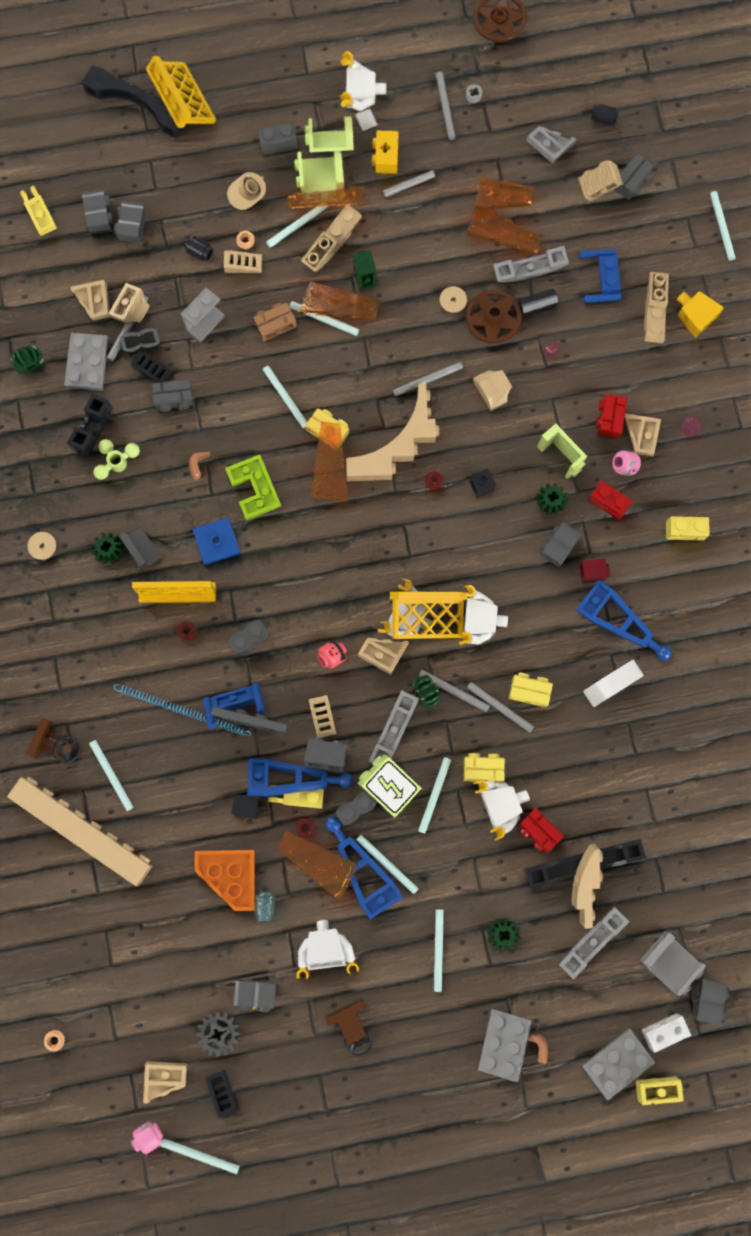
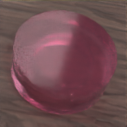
(551, 348)
(691, 426)

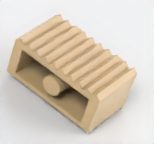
(600, 180)

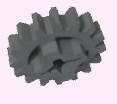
(221, 1042)

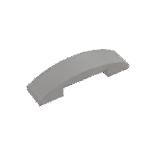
(531, 267)
(395, 726)
(593, 942)

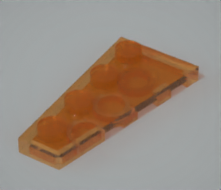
(329, 472)
(322, 865)

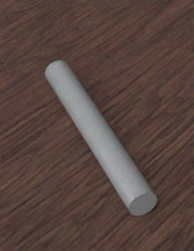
(409, 183)

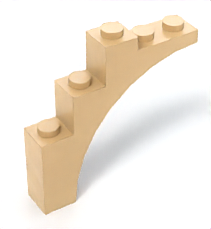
(379, 464)

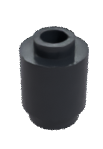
(604, 114)
(198, 248)

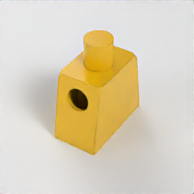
(698, 312)

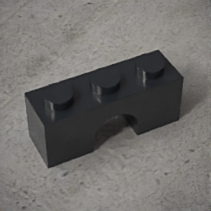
(96, 414)

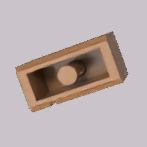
(274, 321)

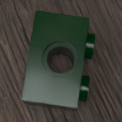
(364, 270)

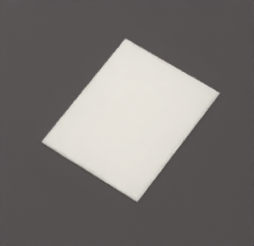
(366, 119)

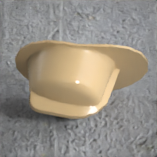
(246, 190)

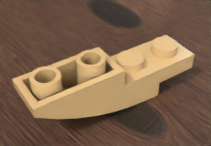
(332, 240)
(656, 307)
(586, 879)

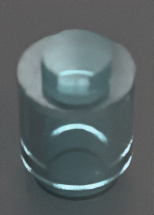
(264, 906)

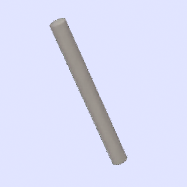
(445, 106)
(117, 345)
(427, 379)
(457, 692)
(500, 707)

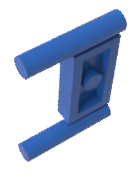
(608, 275)
(234, 700)

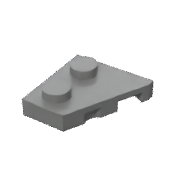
(550, 143)

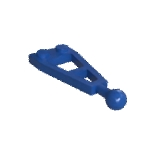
(595, 601)
(259, 778)
(381, 898)

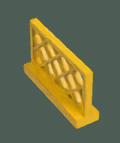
(173, 97)
(175, 592)
(423, 598)

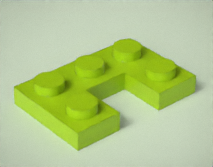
(255, 471)

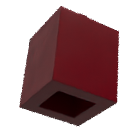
(594, 570)

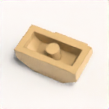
(129, 305)
(493, 388)

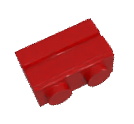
(612, 415)
(610, 500)
(540, 831)

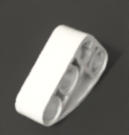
(613, 683)

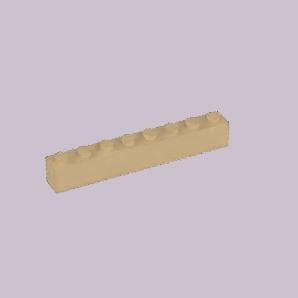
(80, 831)

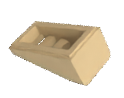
(235, 268)
(318, 700)

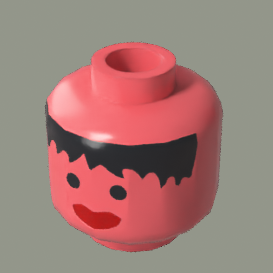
(331, 654)

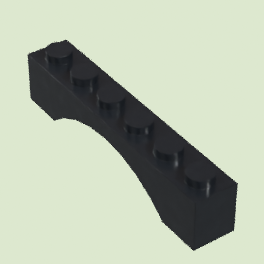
(106, 86)
(566, 867)

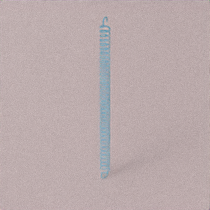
(180, 710)

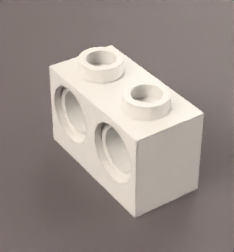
(666, 1032)

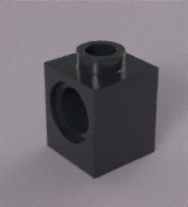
(482, 483)
(246, 807)

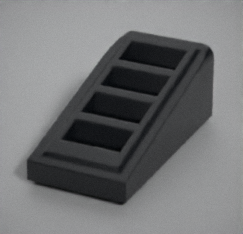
(140, 356)
(229, 1091)

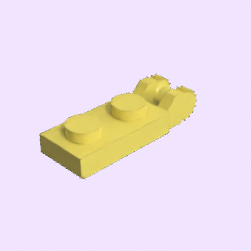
(39, 212)
(310, 799)

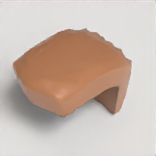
(194, 469)
(543, 1046)

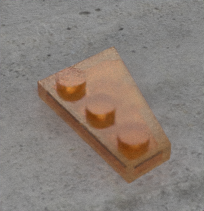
(502, 194)

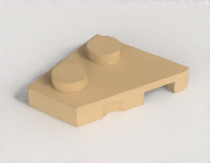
(93, 298)
(643, 433)
(383, 653)
(163, 1078)

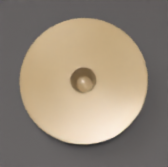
(453, 299)
(41, 545)

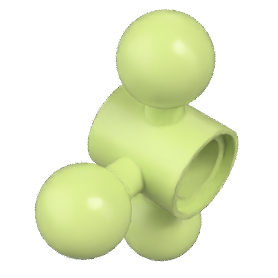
(106, 447)

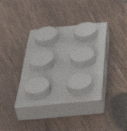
(86, 361)
(505, 1045)
(618, 1064)

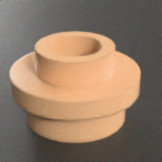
(245, 235)
(48, 1040)

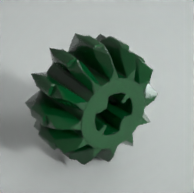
(27, 359)
(544, 499)
(114, 549)
(426, 691)
(503, 942)

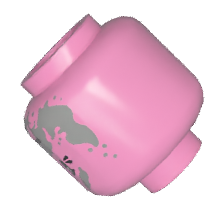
(626, 463)
(147, 1137)

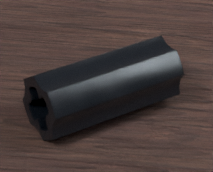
(538, 302)

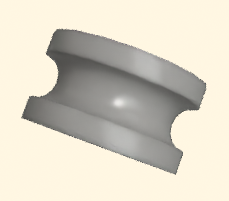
(476, 98)

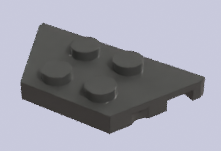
(242, 717)

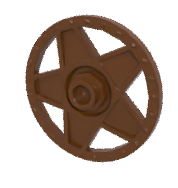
(500, 19)
(493, 316)

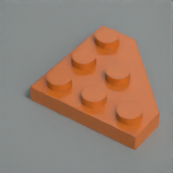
(229, 875)

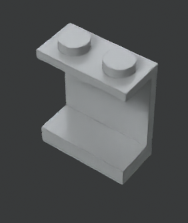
(202, 315)
(672, 964)

